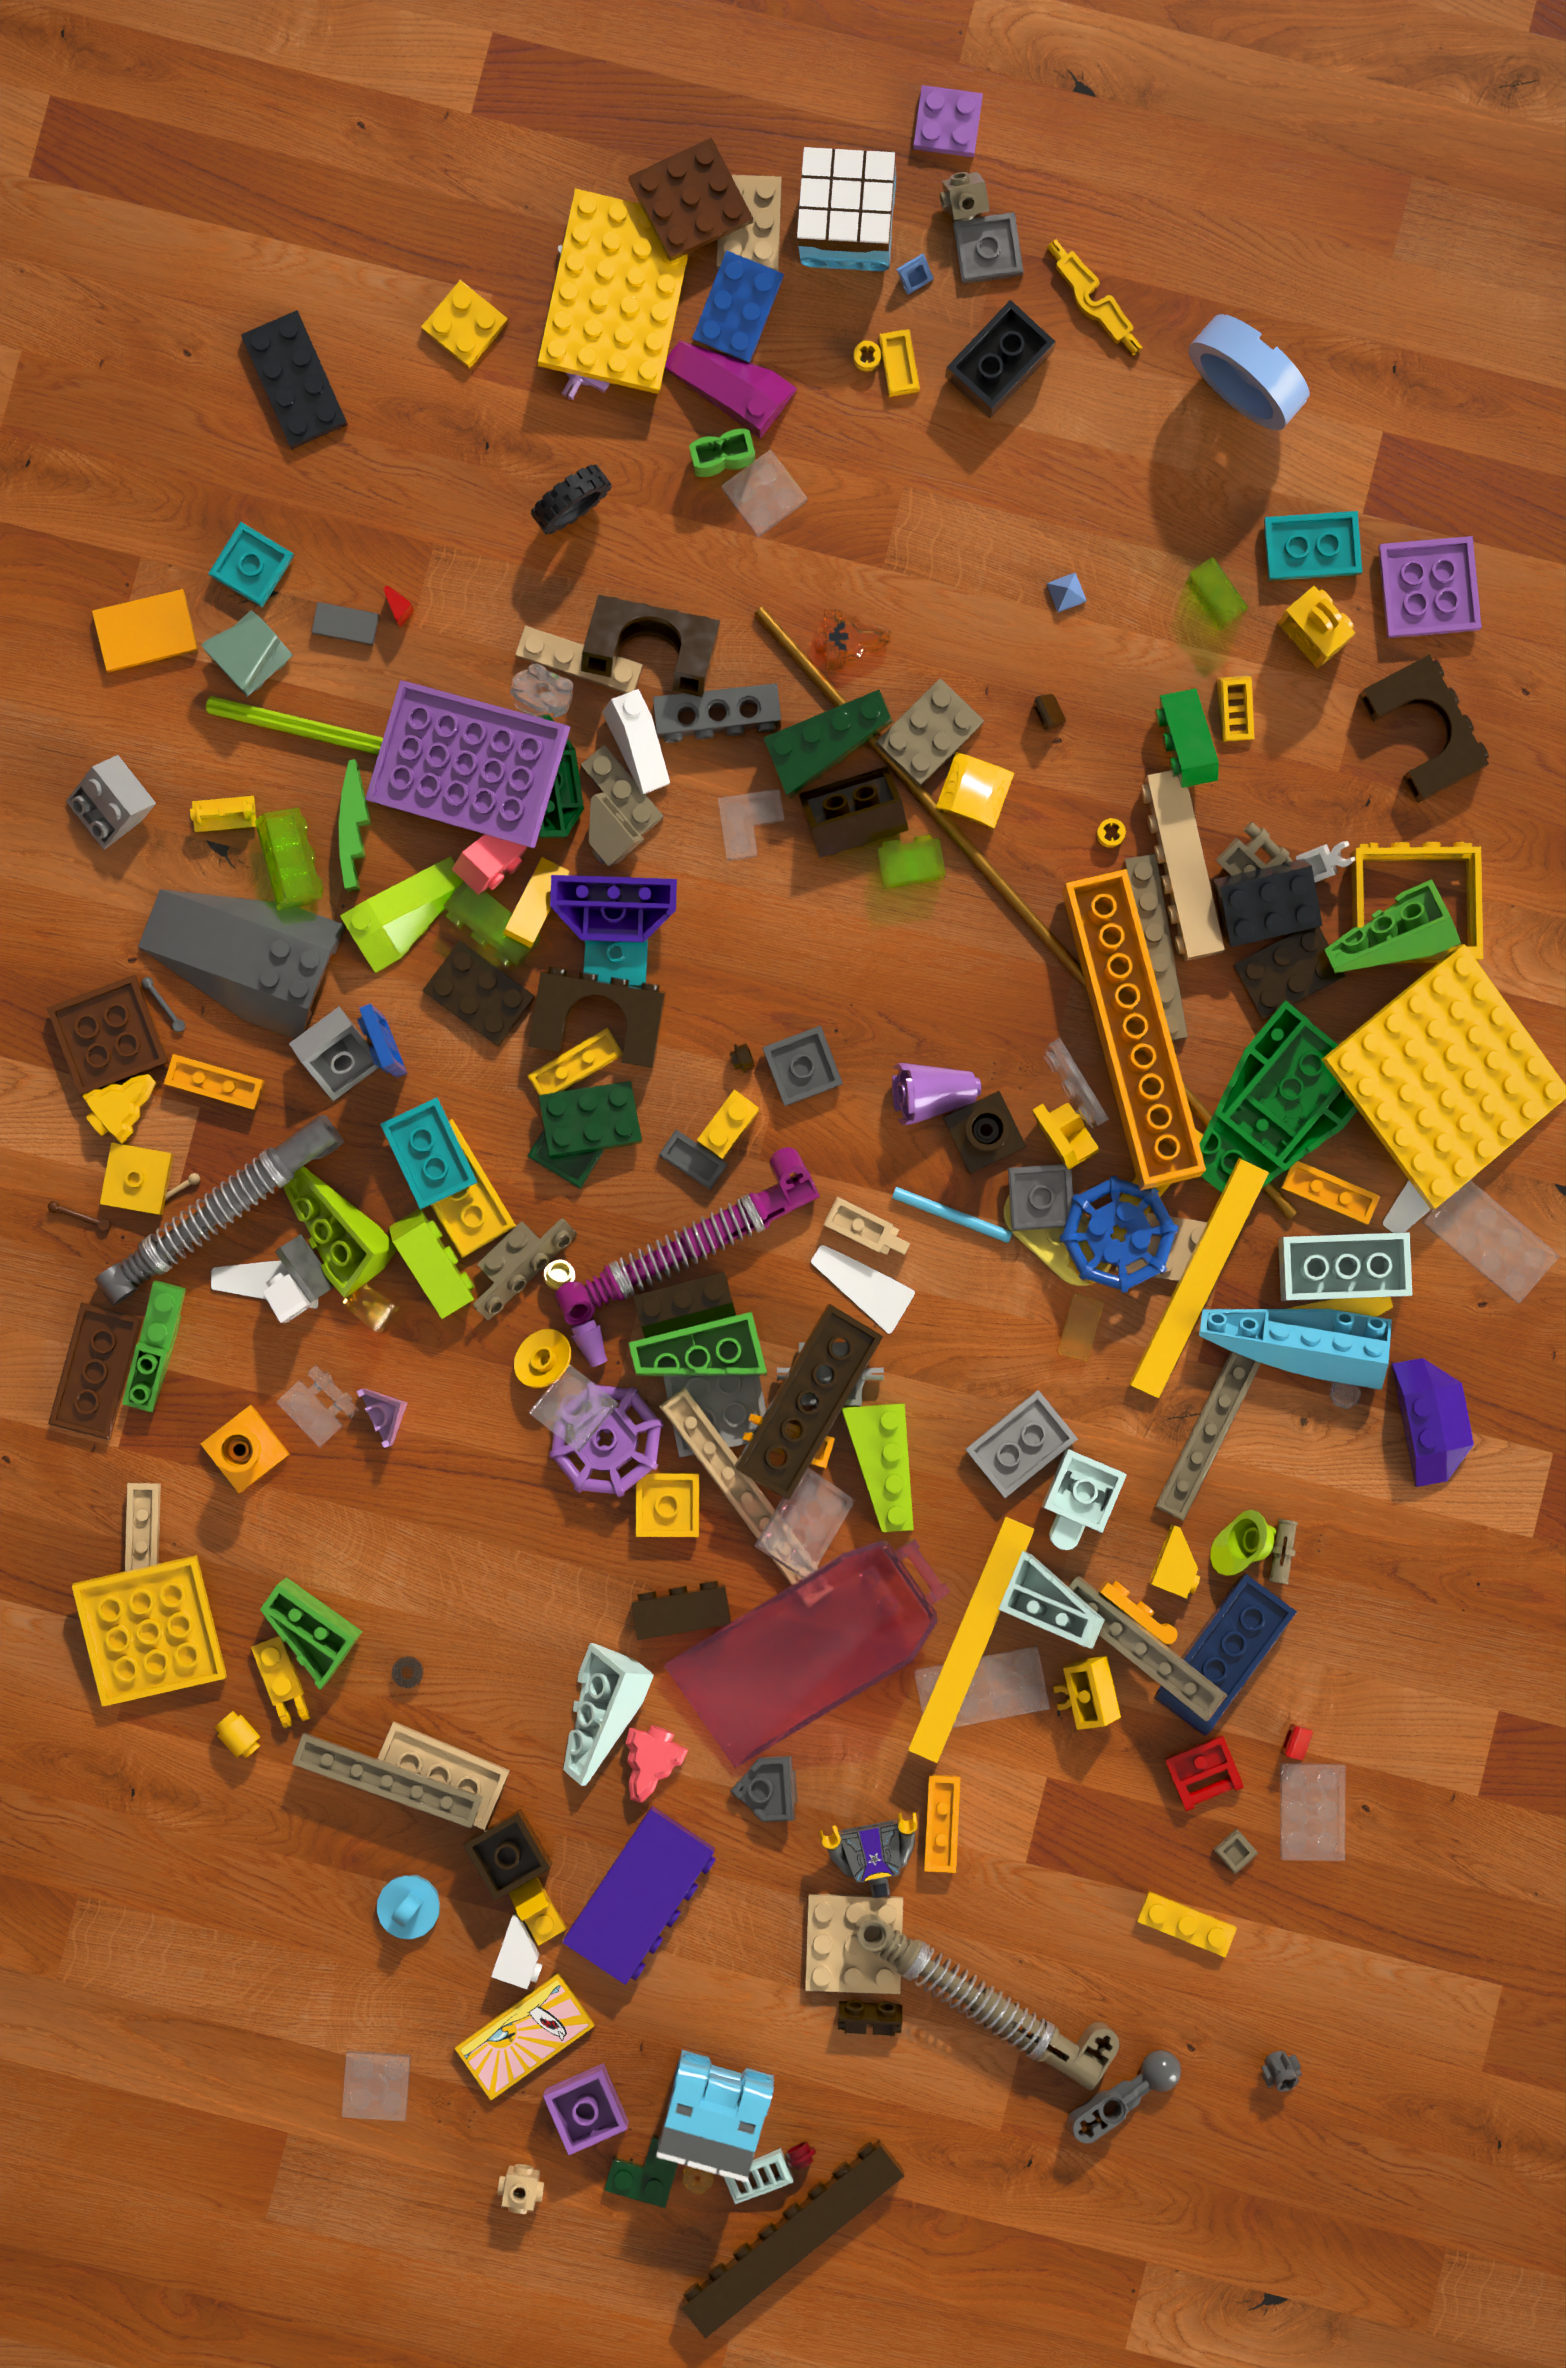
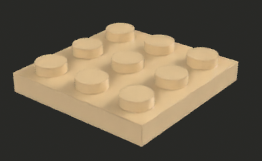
(833, 1953)

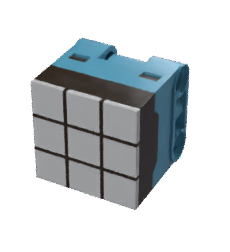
(846, 209)

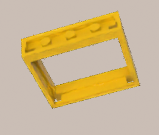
(1428, 852)

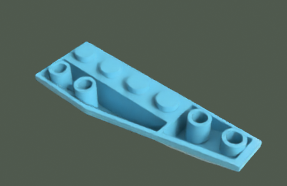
(1306, 1341)

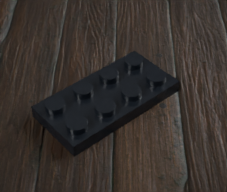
(294, 379)

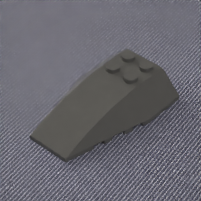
(245, 954)

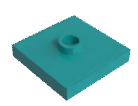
(251, 564)
(617, 960)

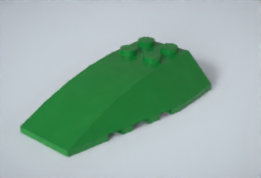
(1276, 1101)

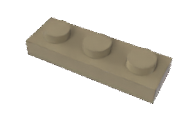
(622, 790)

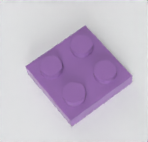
(947, 121)

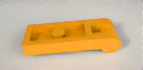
(1140, 1613)

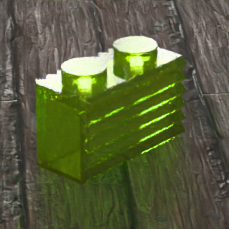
(1216, 593)

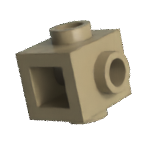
(964, 196)

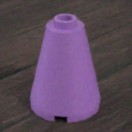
(931, 1091)

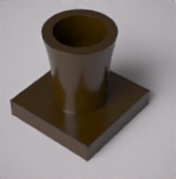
(980, 1150)

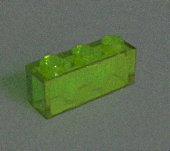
(289, 858)
(487, 921)

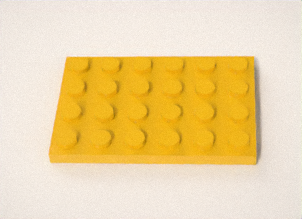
(612, 296)

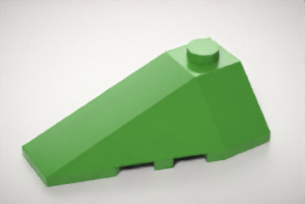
(1405, 931)

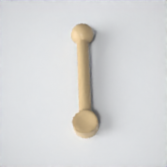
(193, 1179)

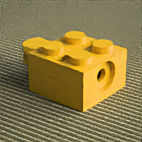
(1316, 626)

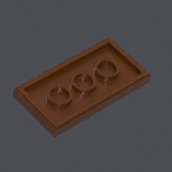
(95, 1371)

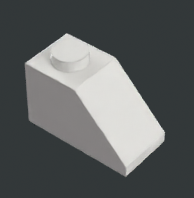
(285, 1297)
(517, 1956)

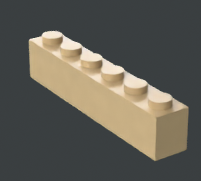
(1183, 866)

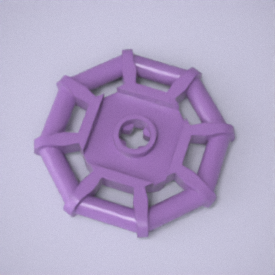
(621, 1450)

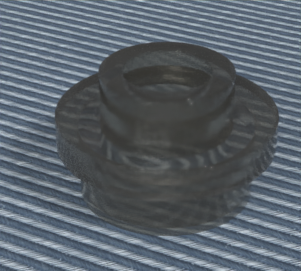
(414, 1664)

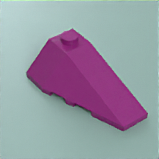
(736, 387)

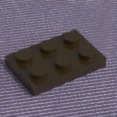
(1287, 971)
(478, 993)

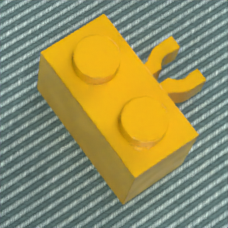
(1090, 1693)

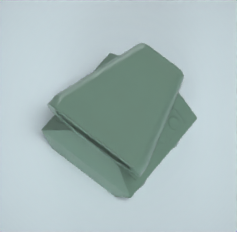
(248, 652)

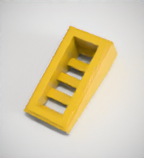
(1247, 707)

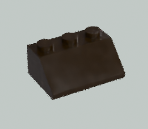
(853, 812)
(685, 1305)

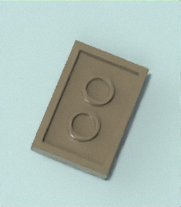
(929, 732)

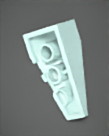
(608, 1701)

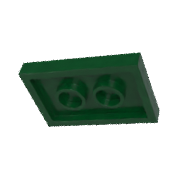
(589, 1119)

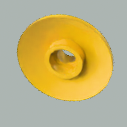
(533, 1354)

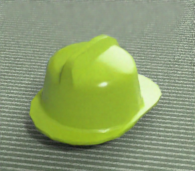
(1242, 1543)

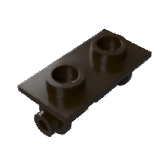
(856, 2015)

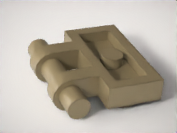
(1241, 858)

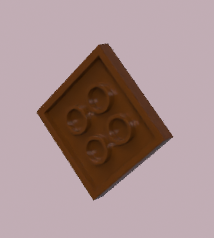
(690, 199)
(107, 1035)

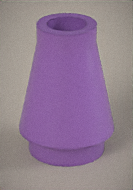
(590, 1342)

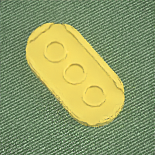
(1048, 1248)

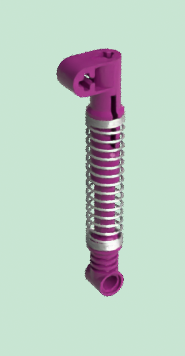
(749, 1214)

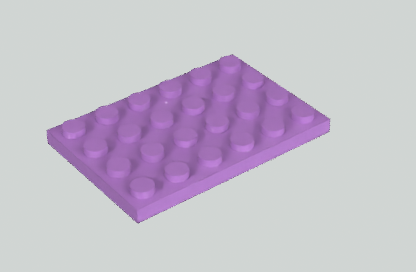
(467, 763)

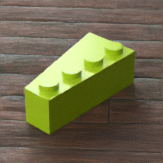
(882, 1453)

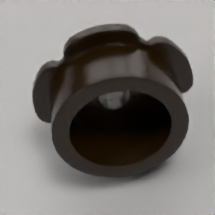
(742, 1057)

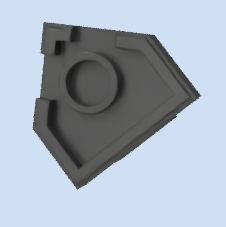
(769, 1789)

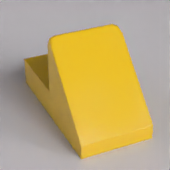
(537, 1910)

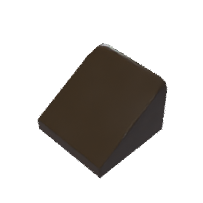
(1048, 711)

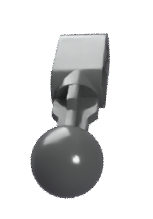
(1158, 2072)

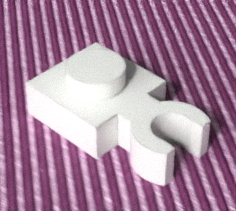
(1324, 861)

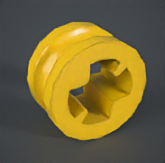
(867, 345)
(1120, 833)

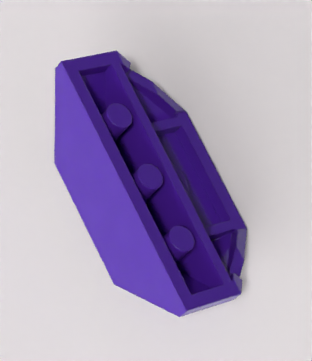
(613, 906)
(1432, 1420)

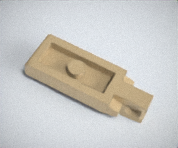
(864, 1228)

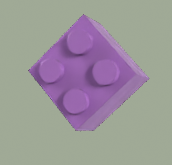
(586, 2109)

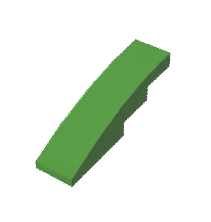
(352, 815)

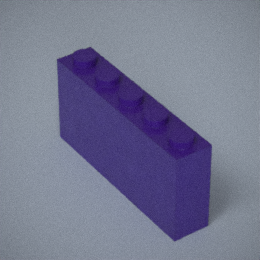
(640, 1896)

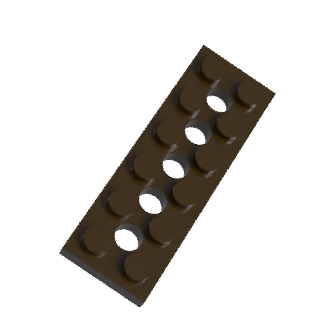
(787, 1406)

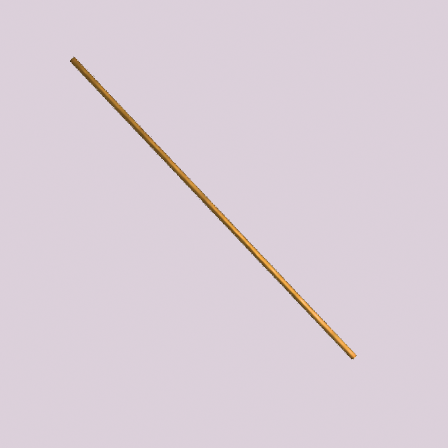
(979, 860)

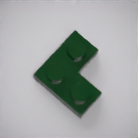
(643, 2183)

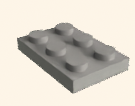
(1021, 1444)

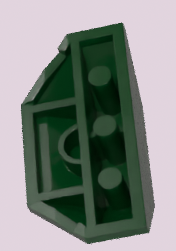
(566, 796)

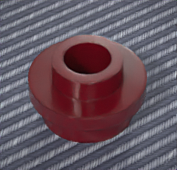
(800, 2155)

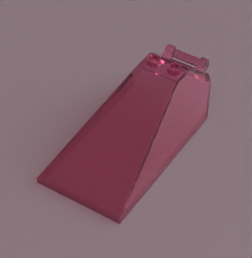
(809, 1648)

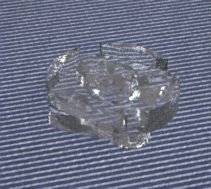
(554, 690)

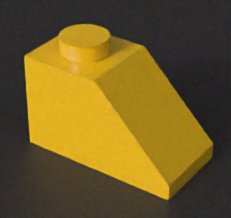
(1175, 1565)

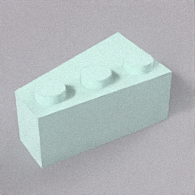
(1049, 1603)

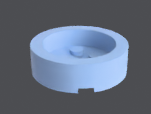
(1248, 372)

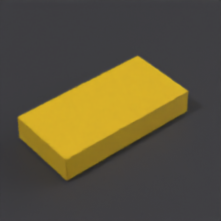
(899, 363)

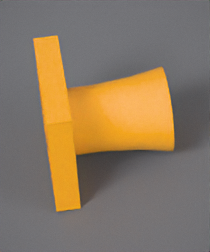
(261, 1445)

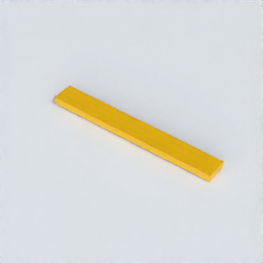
(1198, 1278)
(970, 1641)

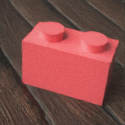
(487, 861)

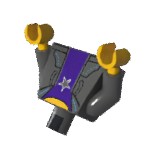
(872, 1851)

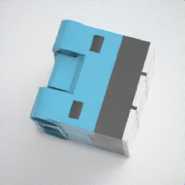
(714, 2116)

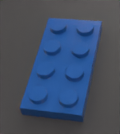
(385, 1050)

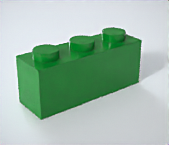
(1187, 738)

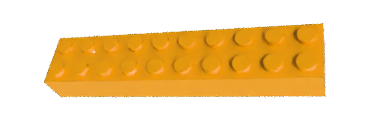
(1133, 1030)

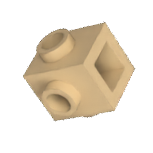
(523, 2177)

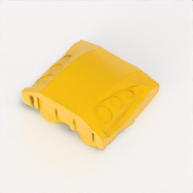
(975, 790)

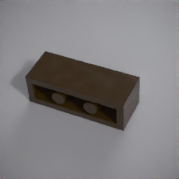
(681, 1610)

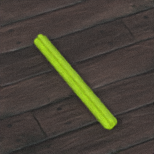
(294, 725)

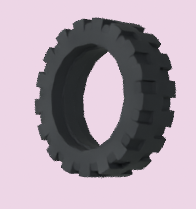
(571, 499)

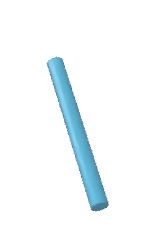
(952, 1215)

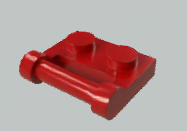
(1201, 1763)

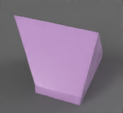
(385, 1414)

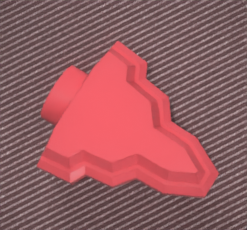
(651, 1759)

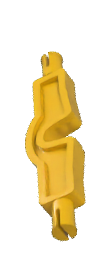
(1083, 284)

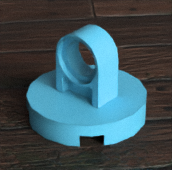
(408, 1906)

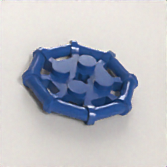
(1112, 1251)

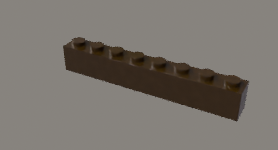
(792, 2238)

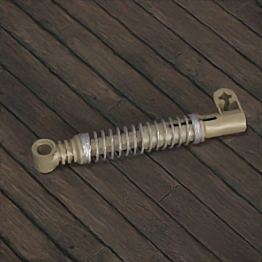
(996, 2012)

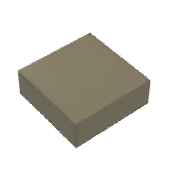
(1235, 1851)

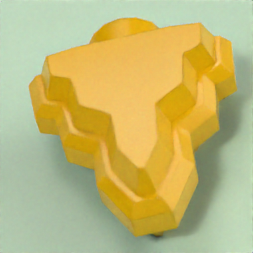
(118, 1106)

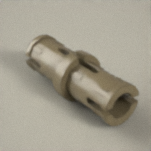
(1286, 1529)

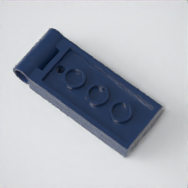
(1232, 1645)

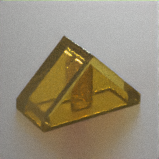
(371, 1307)

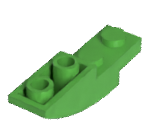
(155, 1346)

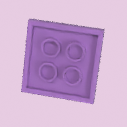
(1429, 587)

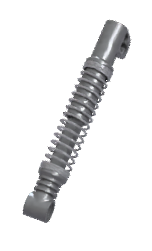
(272, 1169)

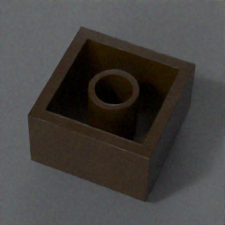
(507, 1854)

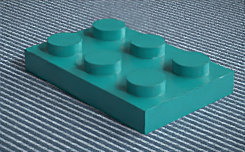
(1312, 545)
(429, 1153)

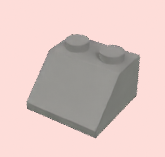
(335, 1053)

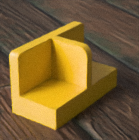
(1066, 1134)

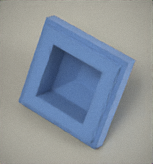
(915, 274)
(1066, 592)

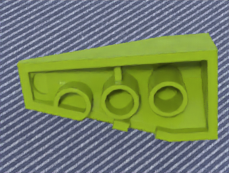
(398, 916)
(346, 1239)

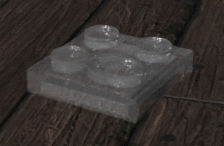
(764, 493)
(573, 1408)
(376, 2085)

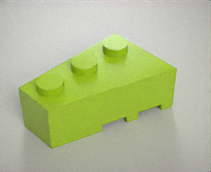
(432, 1263)

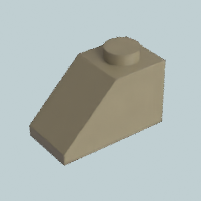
(610, 831)

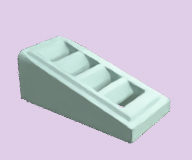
(774, 2183)

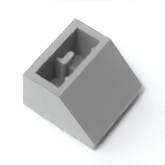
(110, 801)

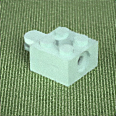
(1081, 1497)

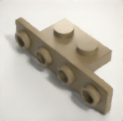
(517, 1261)

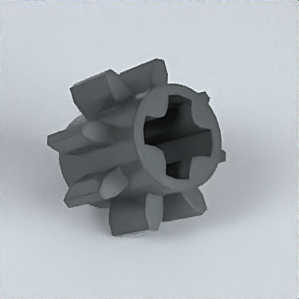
(1281, 2071)

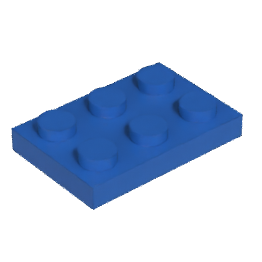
(738, 306)

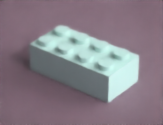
(1345, 1266)

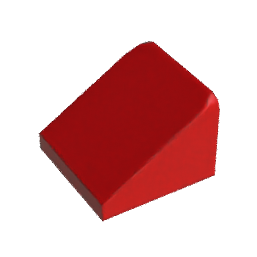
(399, 605)
(1296, 1742)

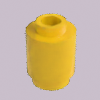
(237, 1735)

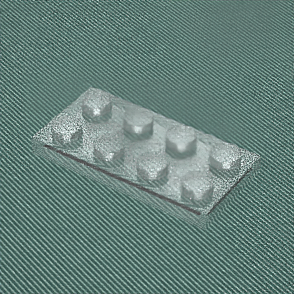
(1491, 1240)
(1001, 1687)

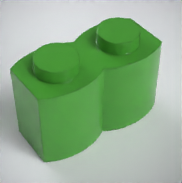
(714, 454)

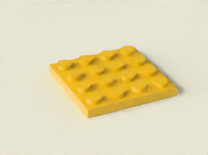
(149, 1630)

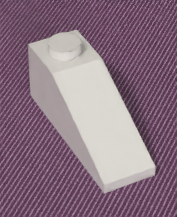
(637, 740)

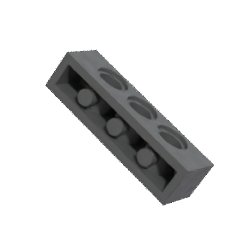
(763, 697)

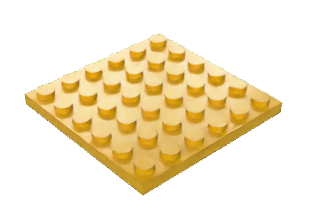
(1446, 1076)

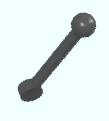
(178, 1025)

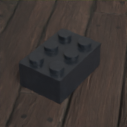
(1000, 359)
(1267, 902)

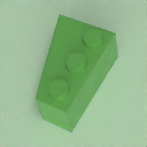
(311, 1629)

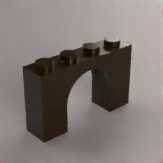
(620, 620)
(1424, 685)
(640, 1005)

